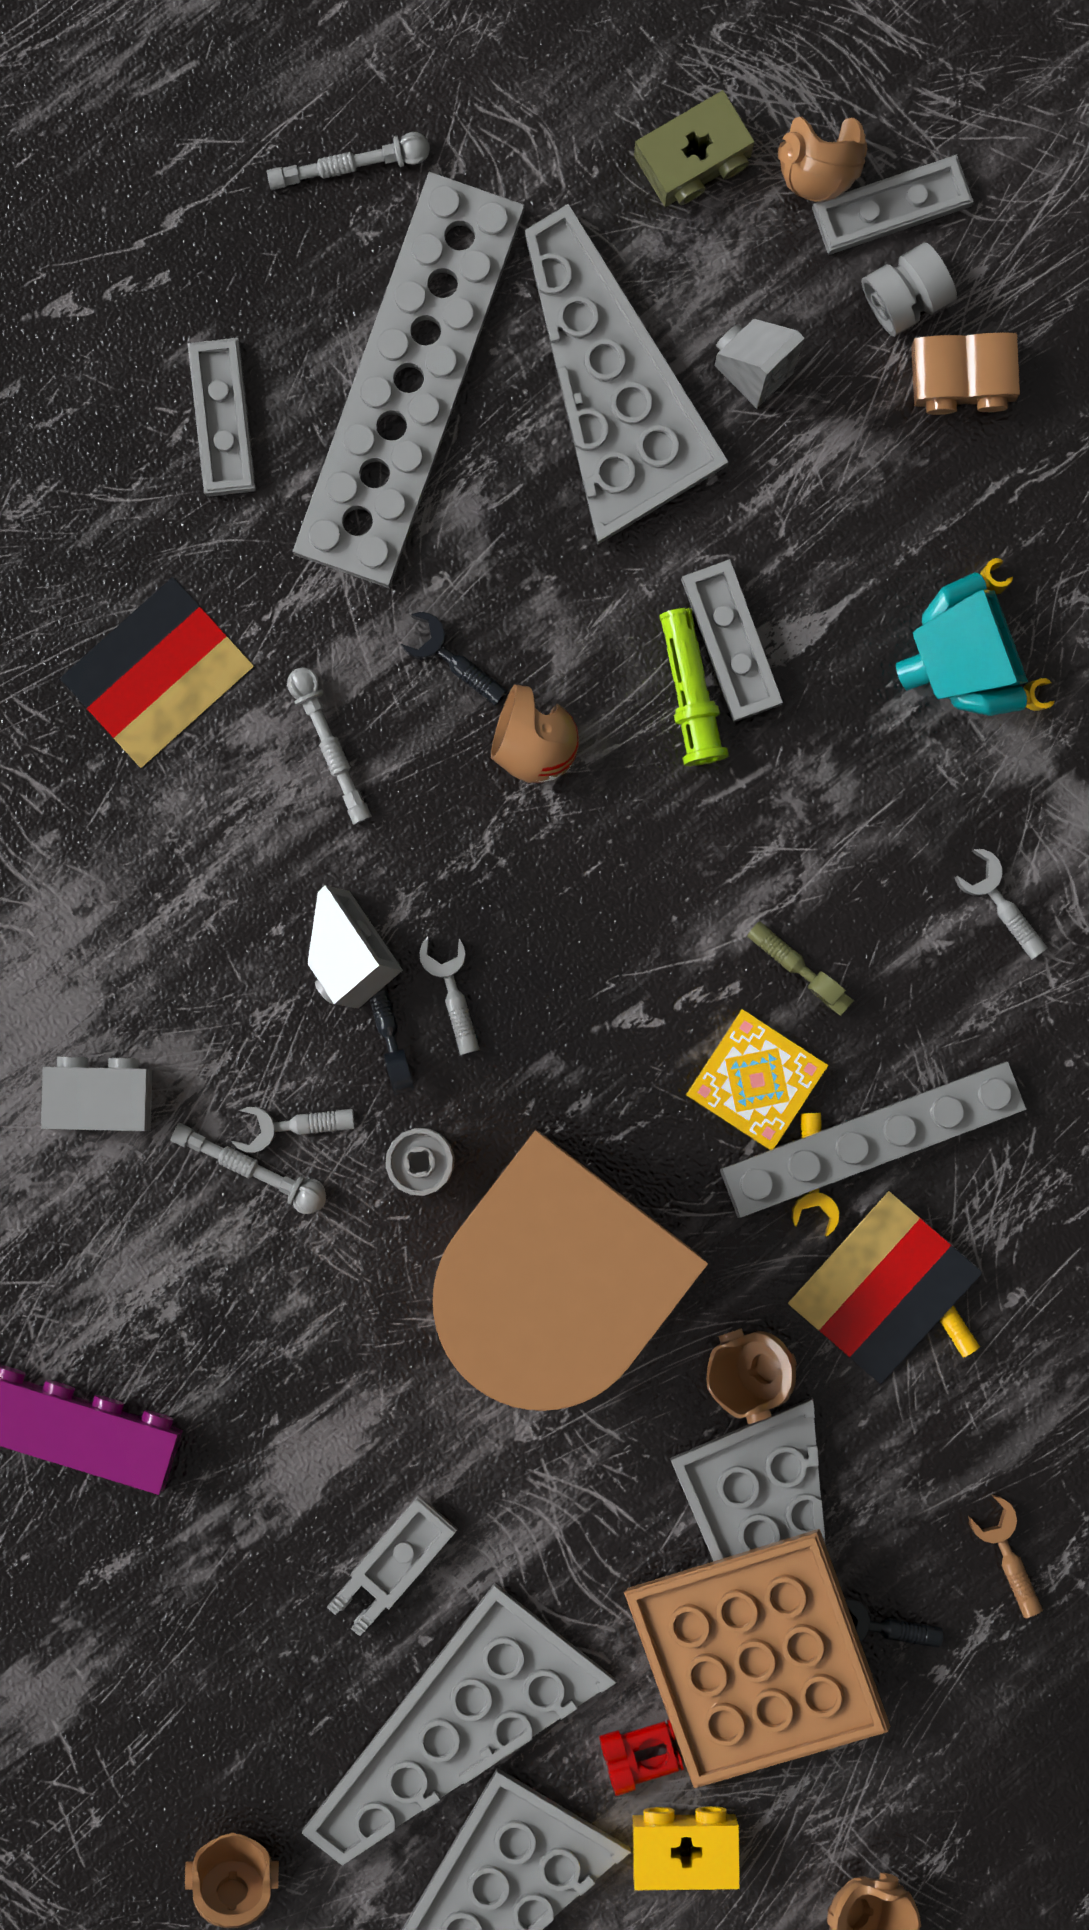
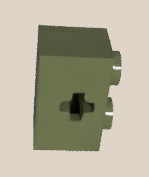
(707, 126)

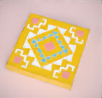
(756, 1080)

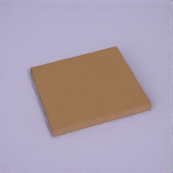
(757, 1659)

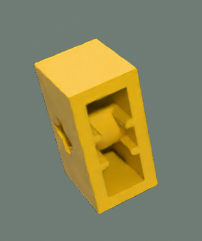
(711, 1861)

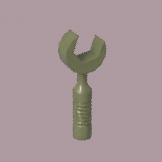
(820, 985)

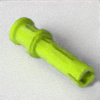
(695, 710)

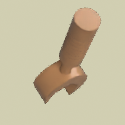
(1011, 1563)

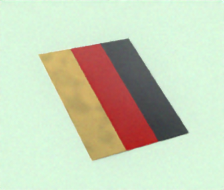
(156, 672)
(885, 1287)

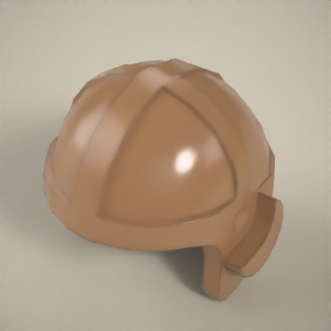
(818, 167)
(751, 1374)
(231, 1880)
(873, 1906)

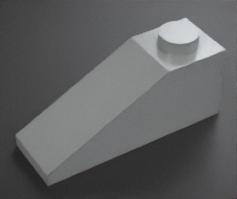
(758, 358)

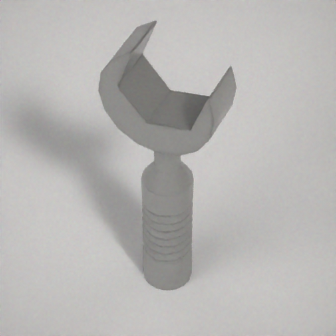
(1006, 910)
(454, 1000)
(299, 1124)

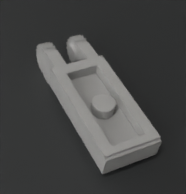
(395, 1561)

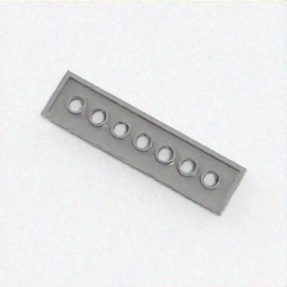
(390, 349)

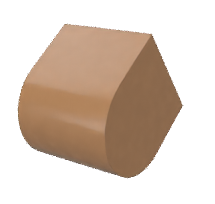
(555, 1283)

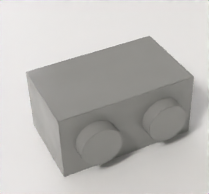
(96, 1097)

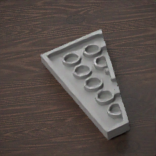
(624, 406)
(755, 1482)
(471, 1708)
(514, 1863)

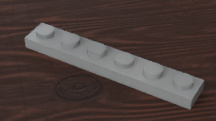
(872, 1139)

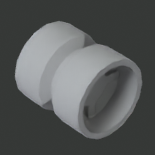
(913, 287)
(420, 1161)

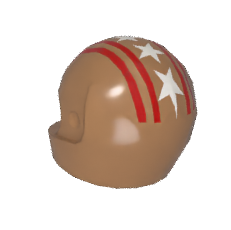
(531, 743)

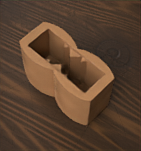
(965, 371)

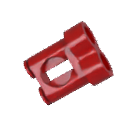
(621, 1762)

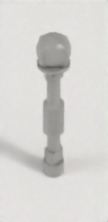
(411, 149)
(304, 686)
(305, 1195)

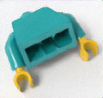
(970, 650)

